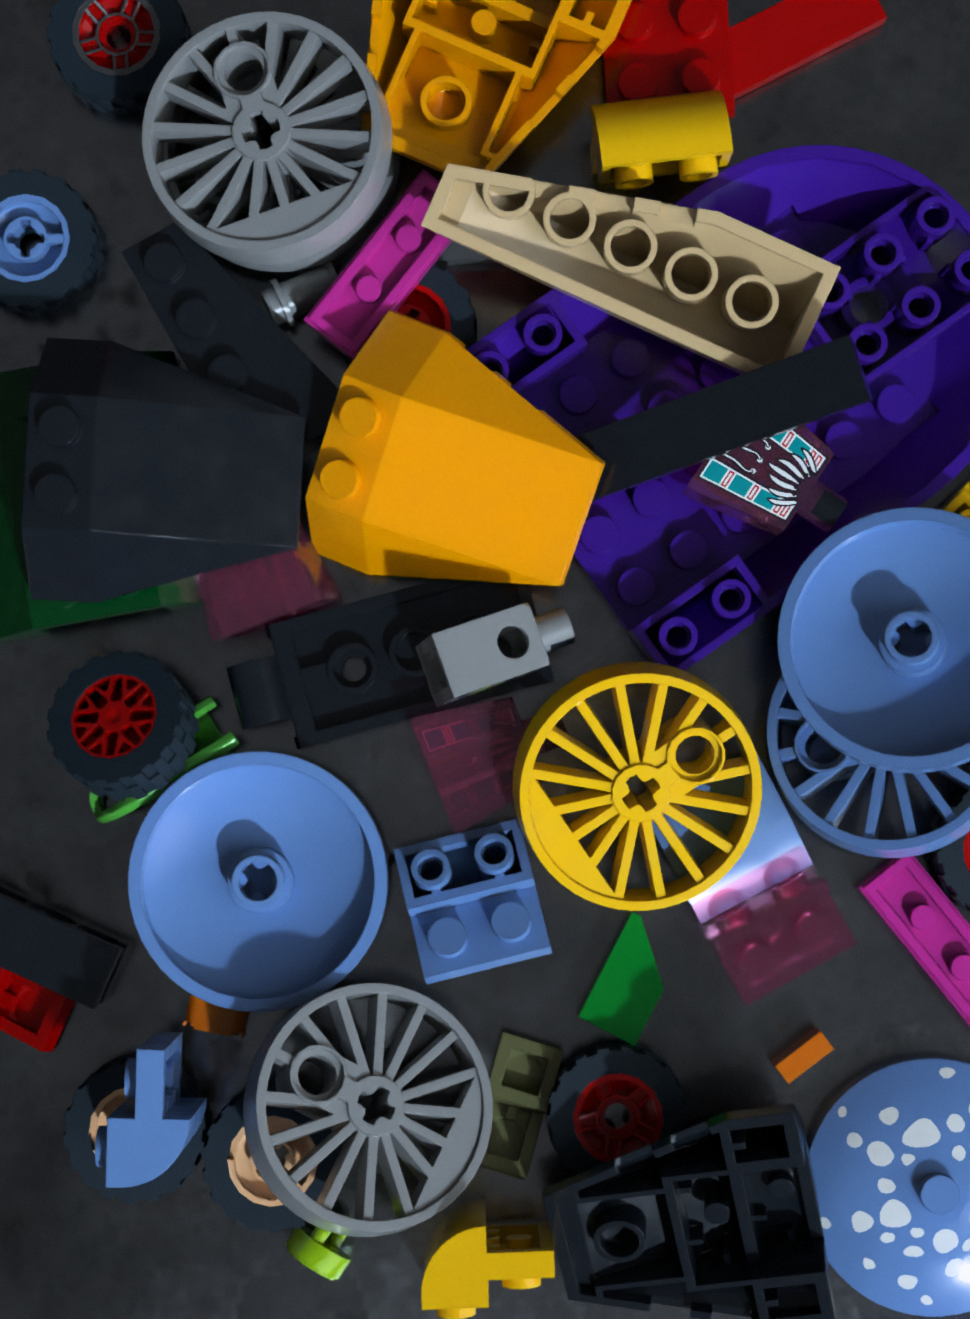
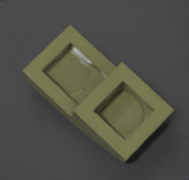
(520, 1089)

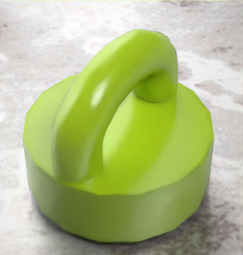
(319, 1251)

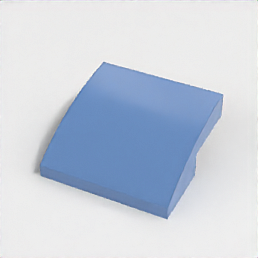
(768, 859)

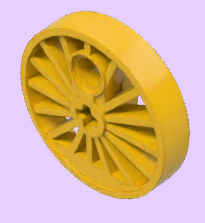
(617, 806)

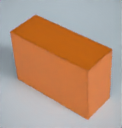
(802, 1054)

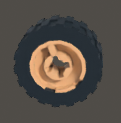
(90, 1109)
(237, 1182)

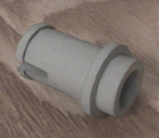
(298, 294)

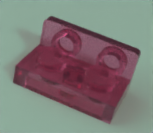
(781, 937)

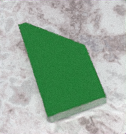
(625, 985)

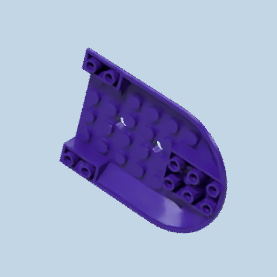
(683, 571)

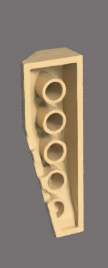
(644, 261)

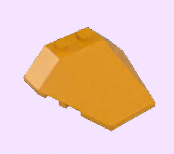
(480, 73)
(445, 468)

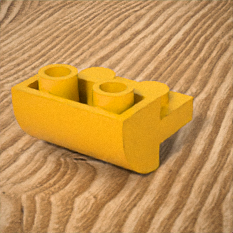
(660, 138)
(469, 1253)

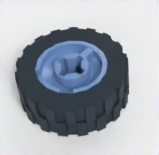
(71, 250)

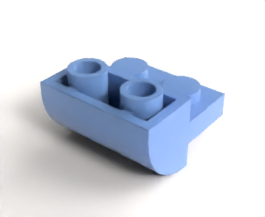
(472, 901)
(153, 1121)

